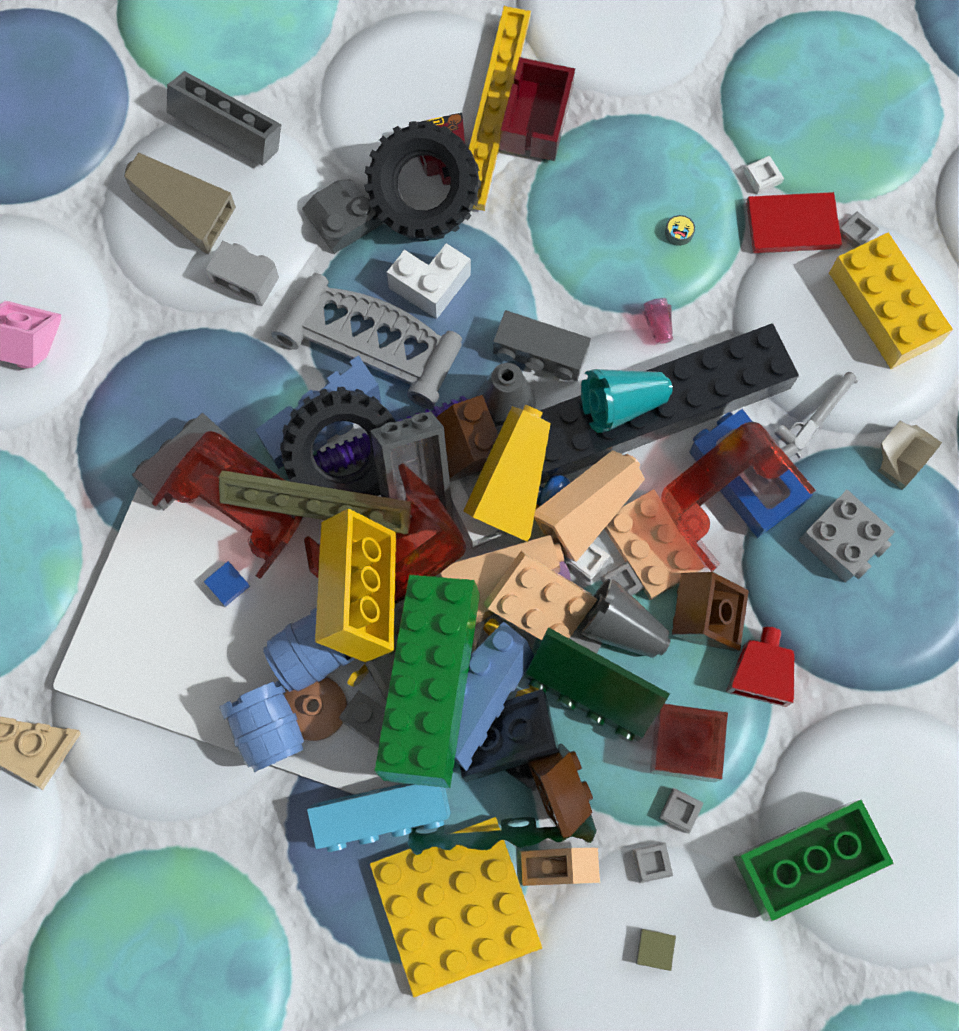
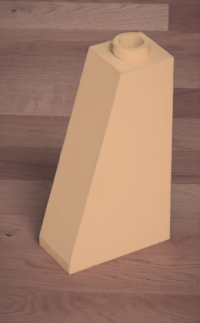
(589, 503)
(490, 567)

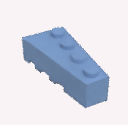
(355, 378)
(492, 675)

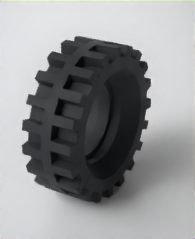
(400, 149)
(312, 418)

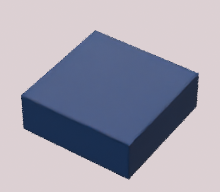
(226, 583)

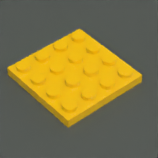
(454, 911)

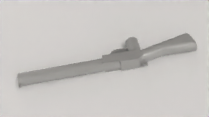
(796, 443)

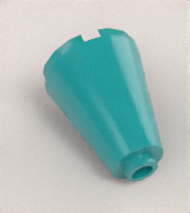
(622, 395)

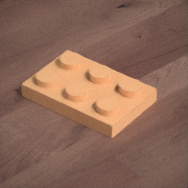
(652, 544)
(539, 598)

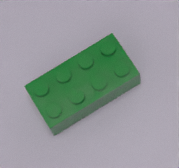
(813, 860)

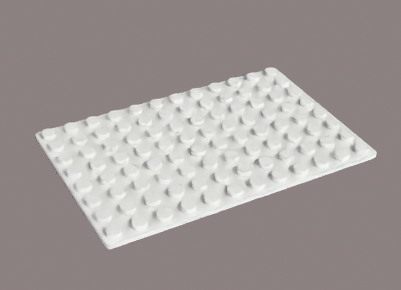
(173, 652)

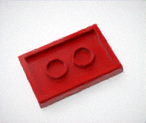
(793, 222)

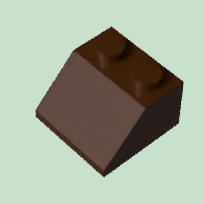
(468, 436)
(710, 611)
(561, 790)

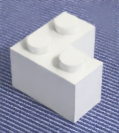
(430, 285)

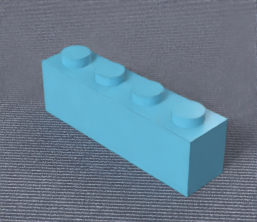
(377, 813)

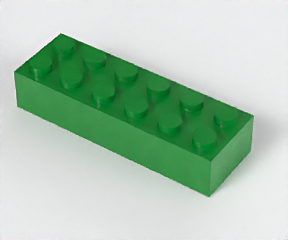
(428, 682)

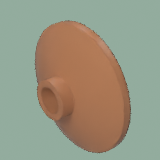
(325, 719)

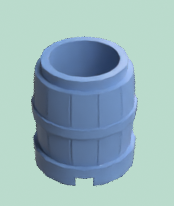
(298, 658)
(263, 726)

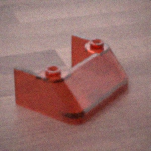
(741, 449)
(199, 477)
(430, 543)

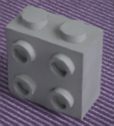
(847, 537)

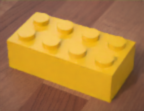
(890, 300)
(356, 586)

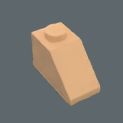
(560, 866)

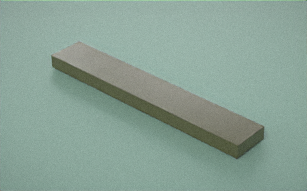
(310, 500)

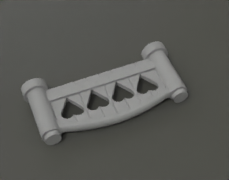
(422, 372)

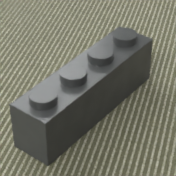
(223, 118)

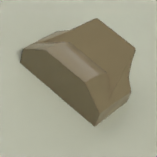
(906, 452)

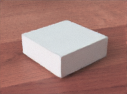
(763, 175)
(590, 562)

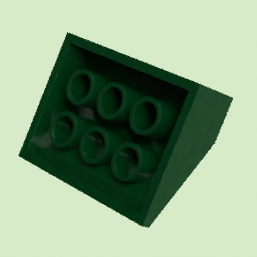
(595, 686)

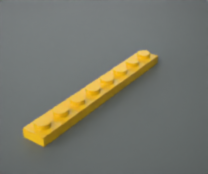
(495, 95)

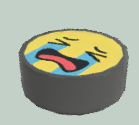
(680, 230)

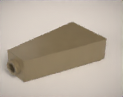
(184, 201)

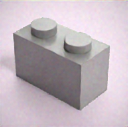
(242, 272)

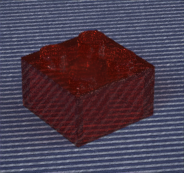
(689, 743)

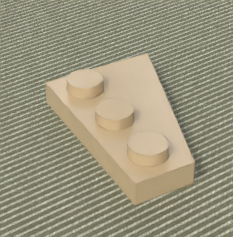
(34, 749)

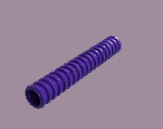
(359, 448)

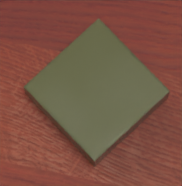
(656, 950)

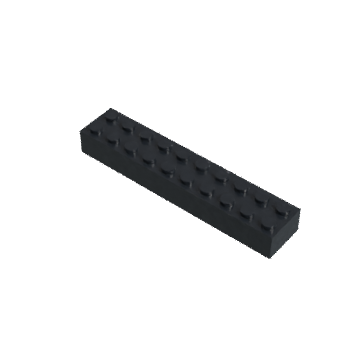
(702, 388)

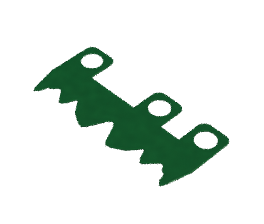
(485, 840)

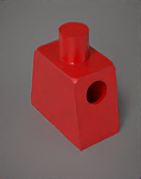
(764, 670)

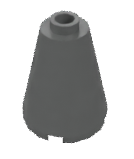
(504, 389)
(624, 622)

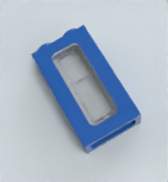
(756, 503)

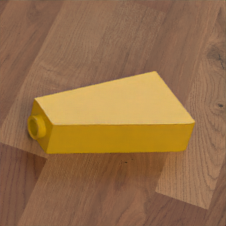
(512, 474)

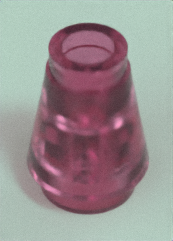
(659, 319)

